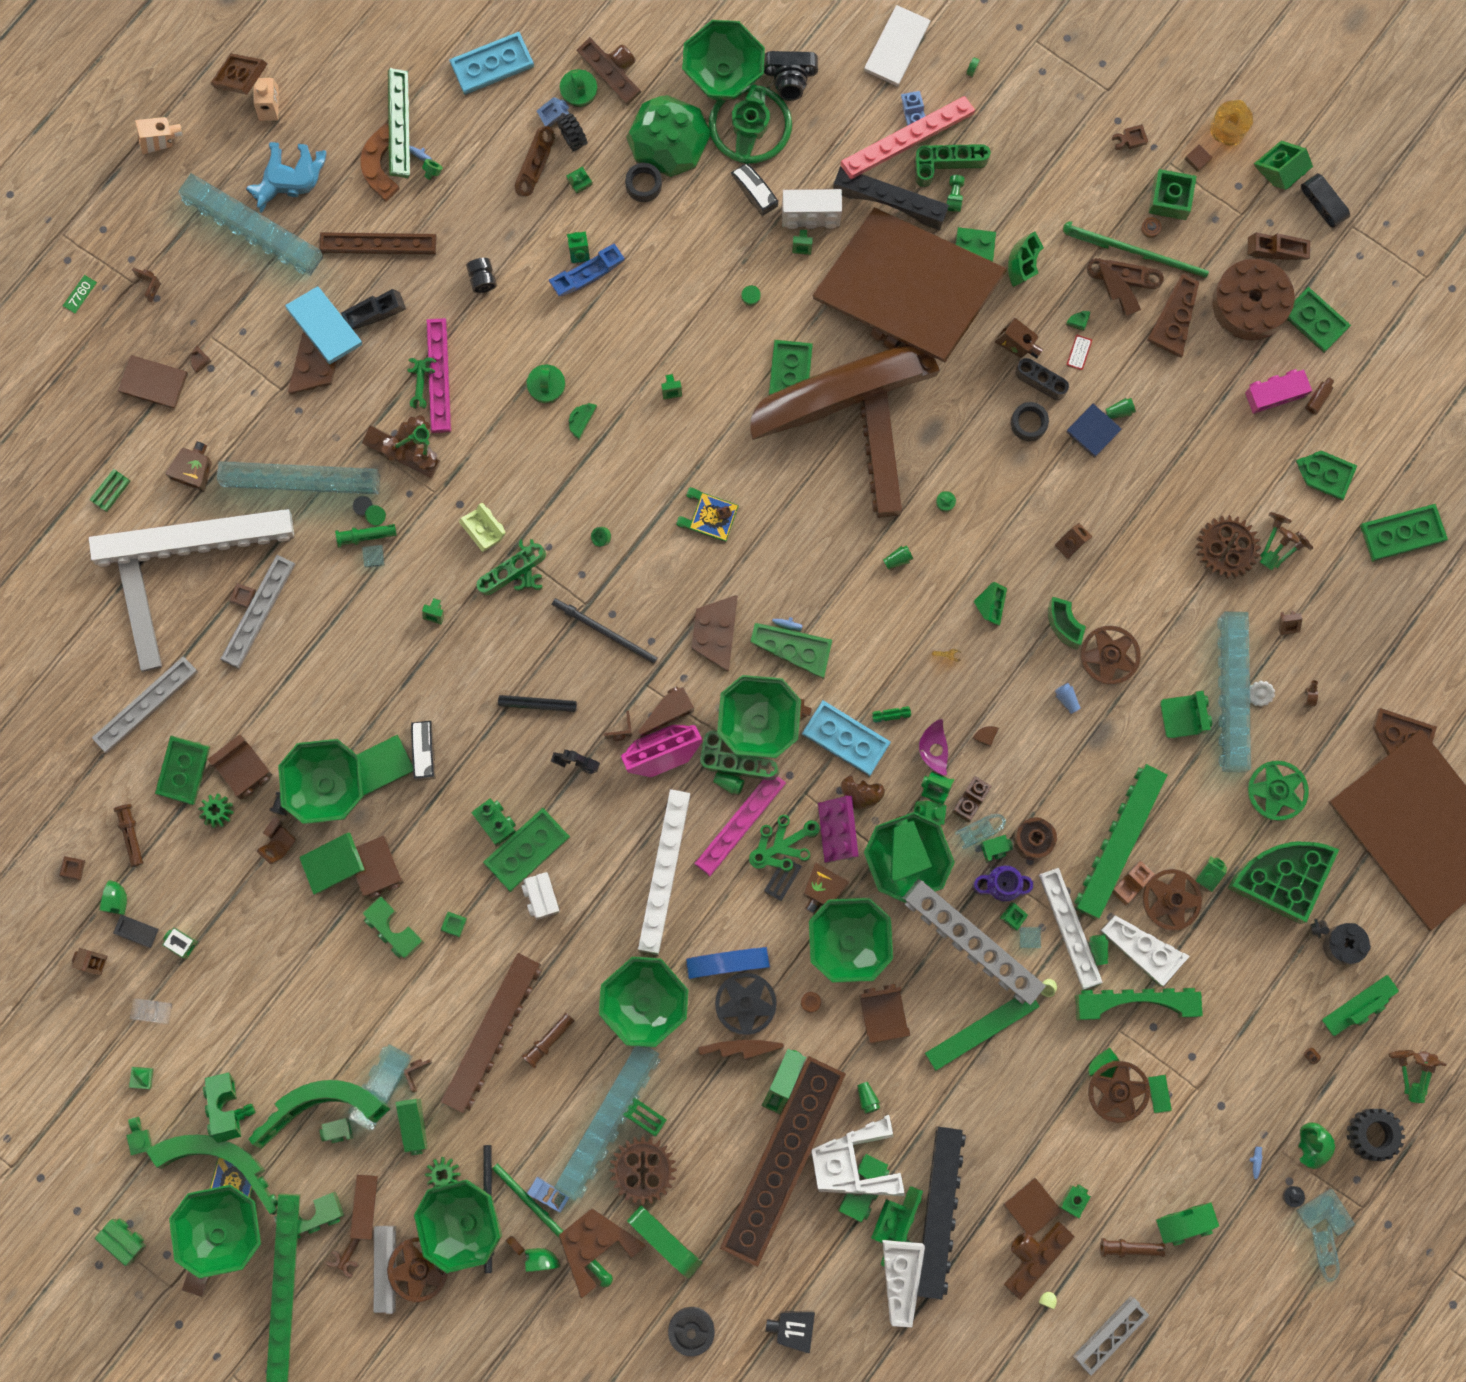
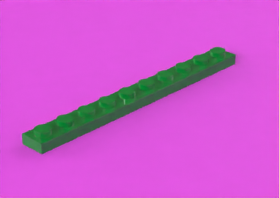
(283, 1288)

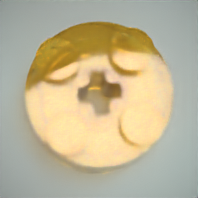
(1231, 122)

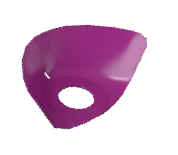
(934, 735)

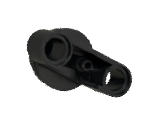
(790, 71)

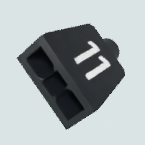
(793, 1329)

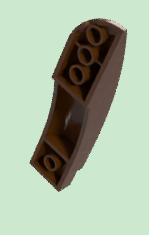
(841, 388)

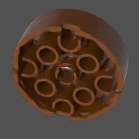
(1264, 284)

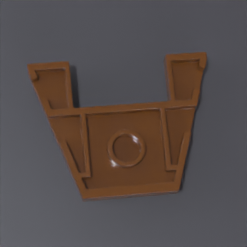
(589, 1239)

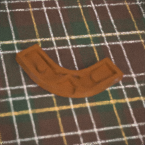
(371, 164)

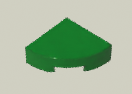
(1079, 320)

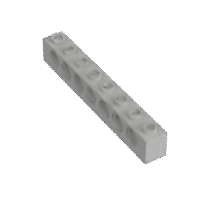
(1031, 987)

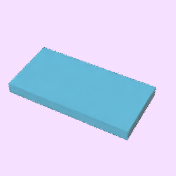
(491, 63)
(323, 325)
(846, 738)

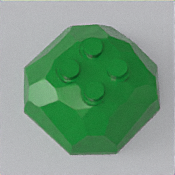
(723, 59)
(668, 135)
(759, 716)
(320, 781)
(879, 856)
(850, 940)
(643, 1001)
(457, 1226)
(214, 1231)

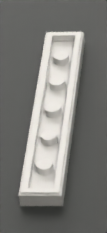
(1070, 928)

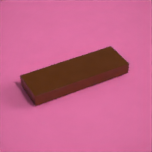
(364, 1207)

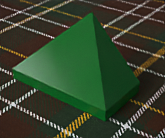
(991, 603)

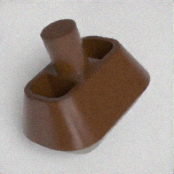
(723, 512)
(1312, 1056)

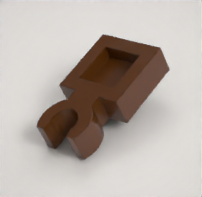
(1132, 137)

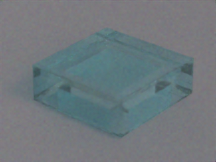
(373, 556)
(1030, 937)

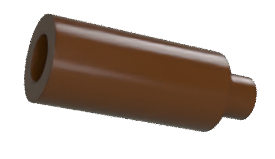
(1320, 396)

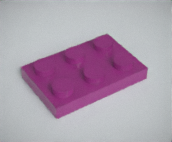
(838, 829)

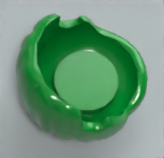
(1316, 1145)

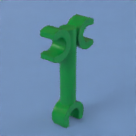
(419, 369)
(528, 580)

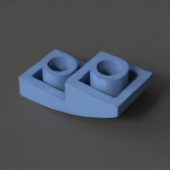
(912, 107)

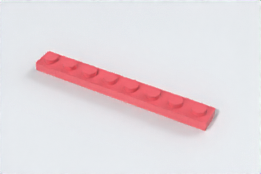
(907, 137)

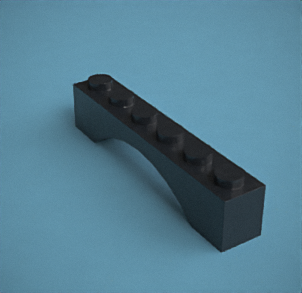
(923, 209)

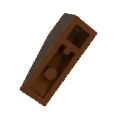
(671, 708)
(89, 961)

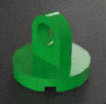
(578, 88)
(546, 383)

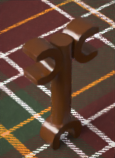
(342, 1262)

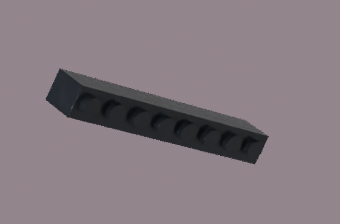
(939, 1211)

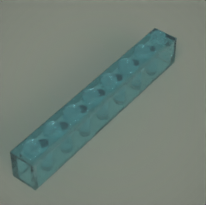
(250, 224)
(298, 477)
(1234, 692)
(606, 1121)

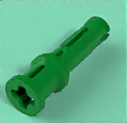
(356, 536)

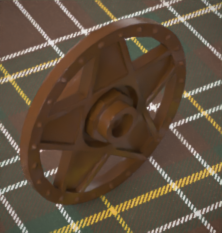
(1110, 655)
(1172, 899)
(1119, 1091)
(415, 1271)

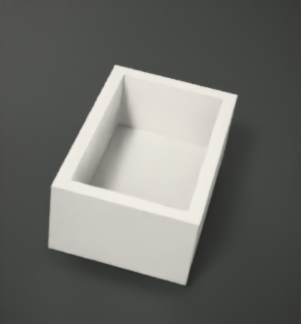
(811, 208)

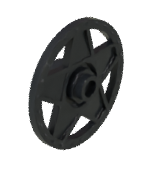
(745, 1003)

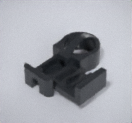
(582, 762)

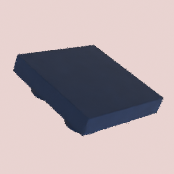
(1093, 430)

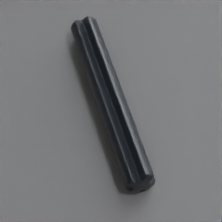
(537, 703)

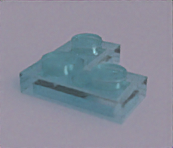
(1326, 1207)

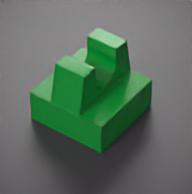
(579, 180)
(802, 243)
(671, 388)
(433, 612)

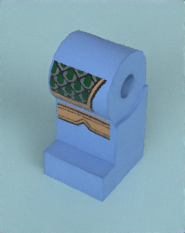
(547, 1194)

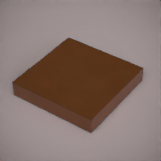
(1032, 1207)

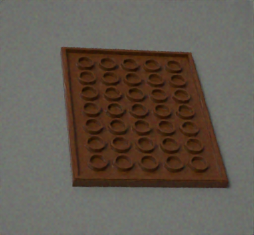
(909, 284)
(1413, 826)

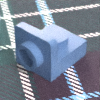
(552, 111)

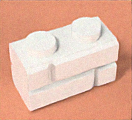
(540, 895)

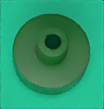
(431, 168)

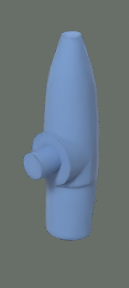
(419, 153)
(789, 624)
(1257, 1161)

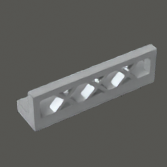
(383, 1247)
(1108, 1329)

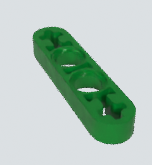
(509, 566)

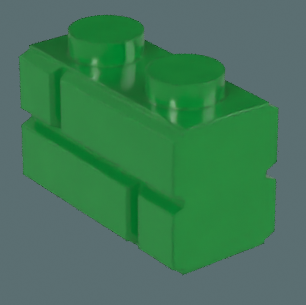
(120, 1241)

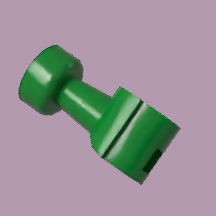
(955, 199)

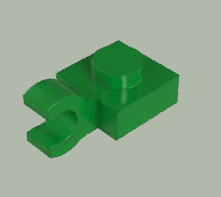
(139, 1140)

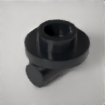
(1319, 928)

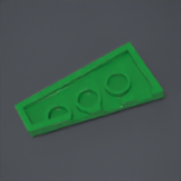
(795, 647)

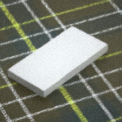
(897, 45)

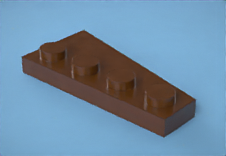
(1173, 323)

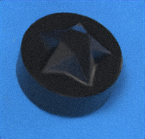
(1293, 1196)

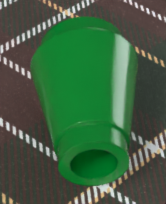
(1121, 409)
(899, 557)
(730, 783)
(1099, 948)
(868, 1099)

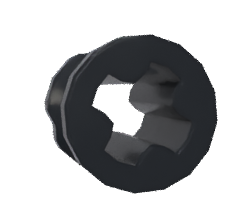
(277, 808)

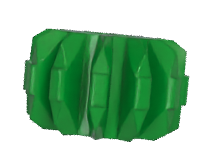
(212, 804)
(441, 1167)

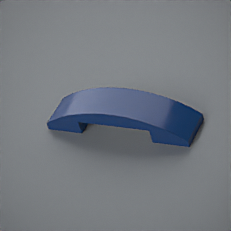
(587, 272)
(727, 962)

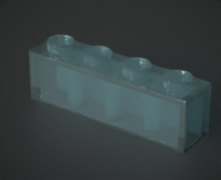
(383, 1080)

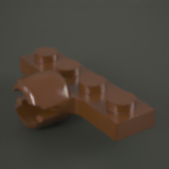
(612, 68)
(374, 440)
(1036, 1257)

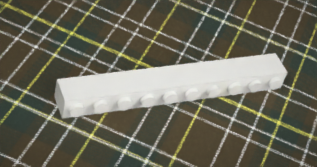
(191, 537)

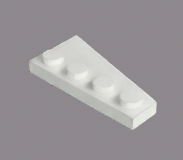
(1150, 954)
(903, 1273)

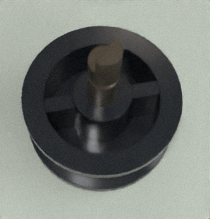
(691, 1331)

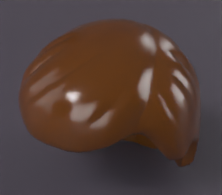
(863, 794)

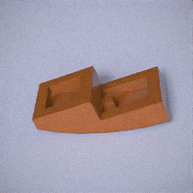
(1132, 882)

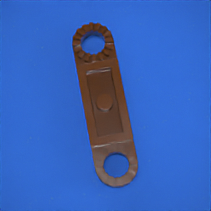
(534, 161)
(1132, 274)

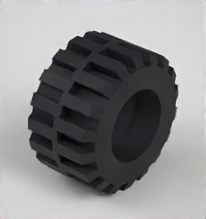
(1392, 1132)

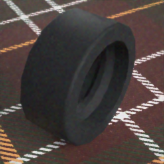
(638, 169)
(1033, 407)

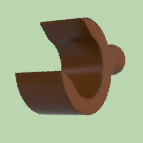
(1312, 694)

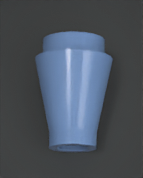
(1067, 697)

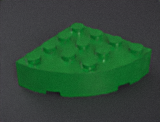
(1286, 878)

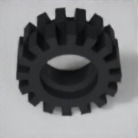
(572, 132)

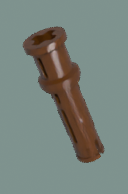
(127, 826)
(542, 1047)
(1122, 1248)

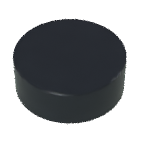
(361, 504)

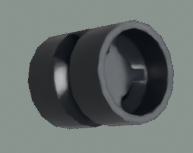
(481, 275)

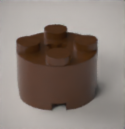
(1040, 829)

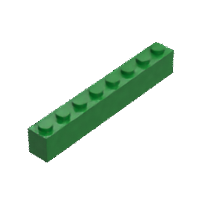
(1120, 841)

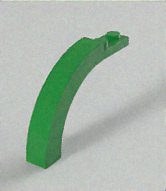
(314, 1094)
(189, 1145)

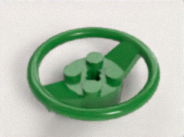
(750, 130)

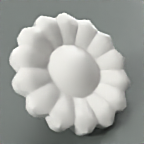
(1261, 693)

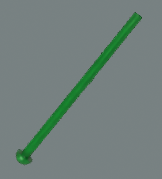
(1105, 242)
(594, 1266)

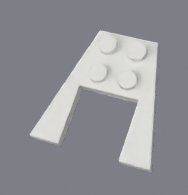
(837, 1166)

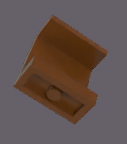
(240, 767)
(379, 868)
(884, 1014)

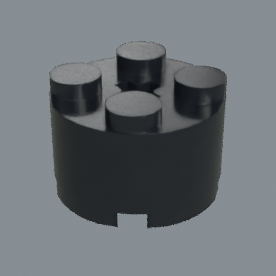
(1358, 945)

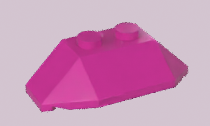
(662, 750)

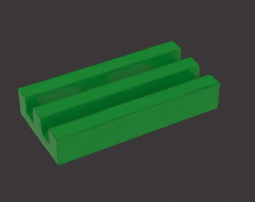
(103, 487)
(632, 1109)

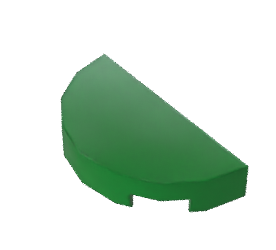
(580, 419)

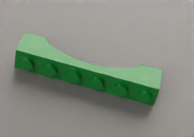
(1185, 1003)

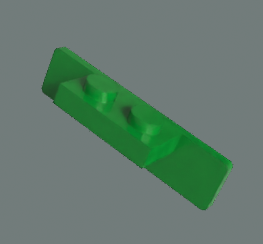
(1361, 1006)
(896, 1218)

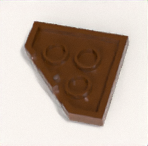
(1394, 729)

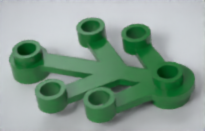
(782, 846)

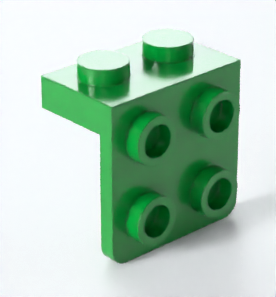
(1186, 715)

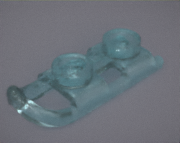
(985, 828)
(1326, 1258)

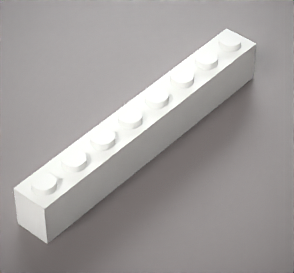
(664, 872)

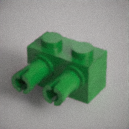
(494, 822)

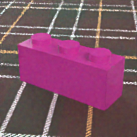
(1278, 390)

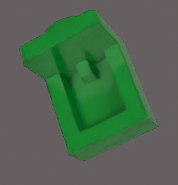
(578, 247)
(931, 810)
(1212, 873)

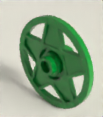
(1278, 790)

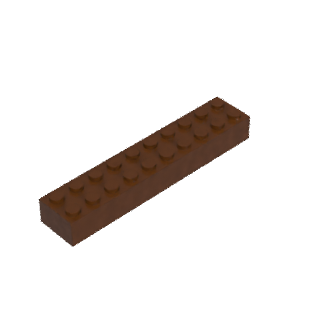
(782, 1161)

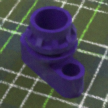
(1004, 884)

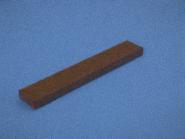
(378, 243)

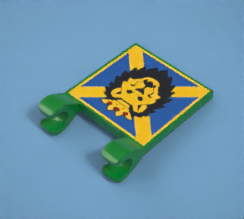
(705, 518)
(228, 1174)

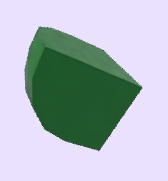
(113, 898)
(1102, 1059)
(540, 1259)

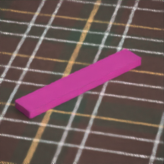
(439, 381)
(739, 825)

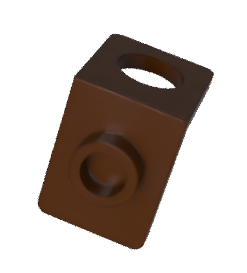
(148, 276)
(1073, 540)
(620, 735)
(278, 846)
(414, 1066)

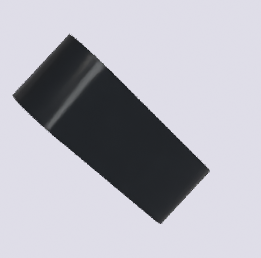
(1325, 200)
(1037, 370)

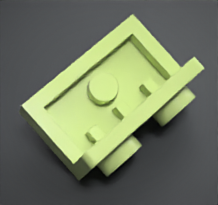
(483, 527)

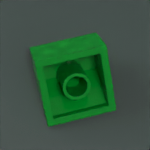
(1284, 164)

